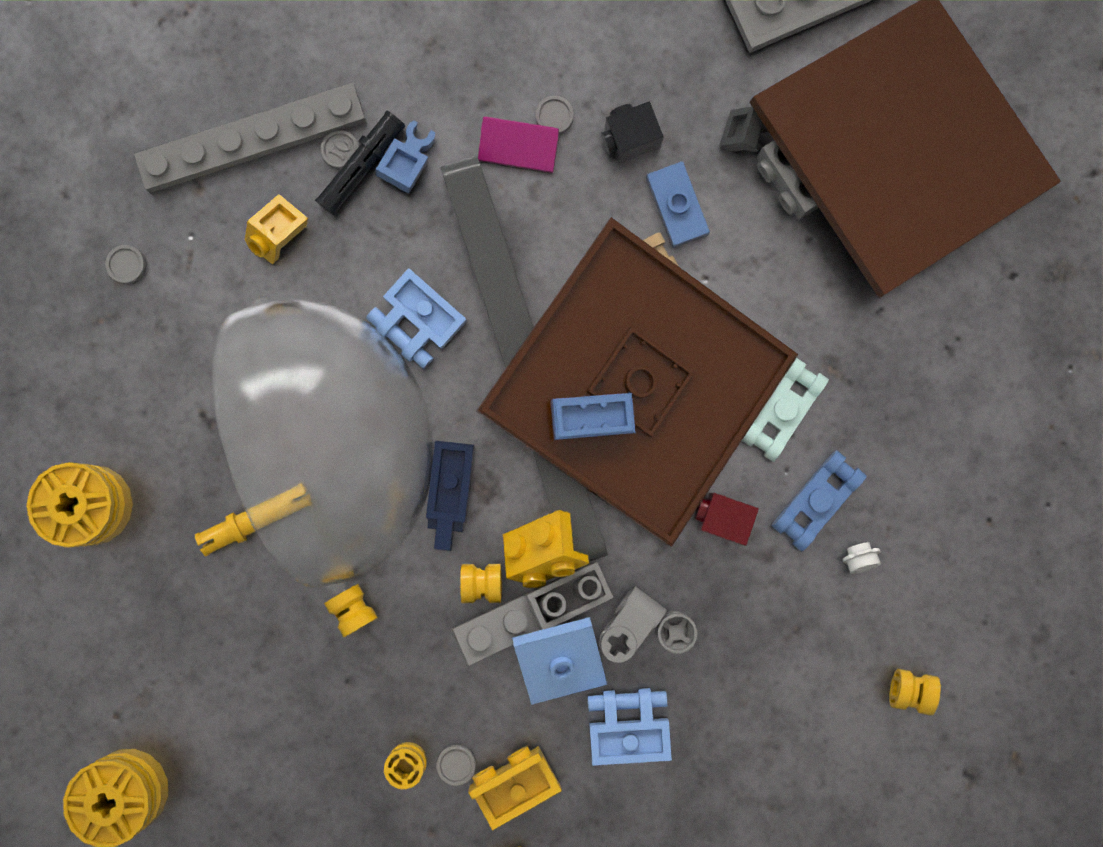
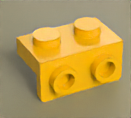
(542, 551)
(514, 787)

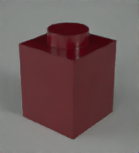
(726, 518)

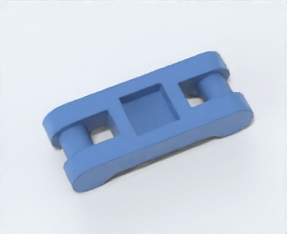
(818, 500)

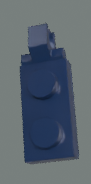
(449, 491)

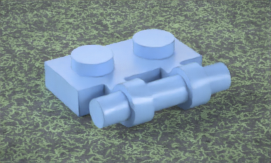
(425, 310)
(633, 739)

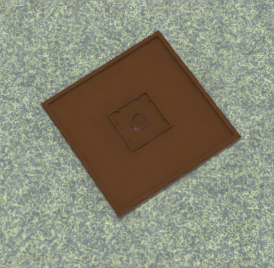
(904, 143)
(650, 331)

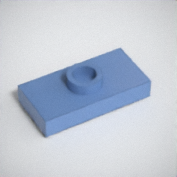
(677, 204)
(592, 416)

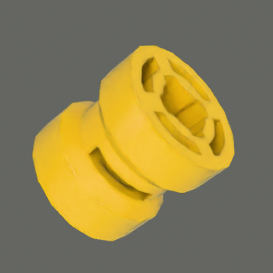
(479, 583)
(350, 610)
(914, 692)
(405, 757)

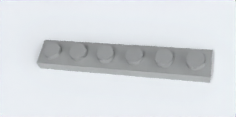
(250, 138)

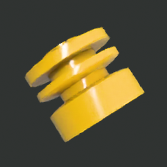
(101, 511)
(132, 781)

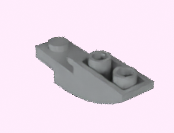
(531, 612)

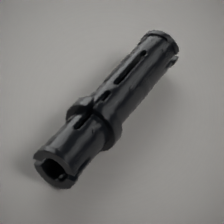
(360, 162)

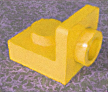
(273, 228)

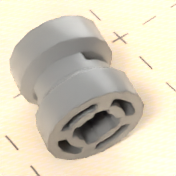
(680, 636)

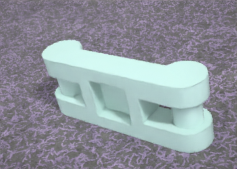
(785, 410)

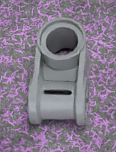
(634, 618)

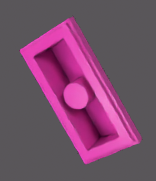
(518, 144)

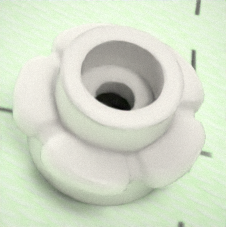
(862, 558)

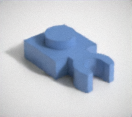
(404, 161)

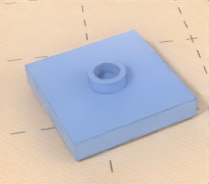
(559, 660)

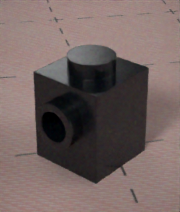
(631, 131)

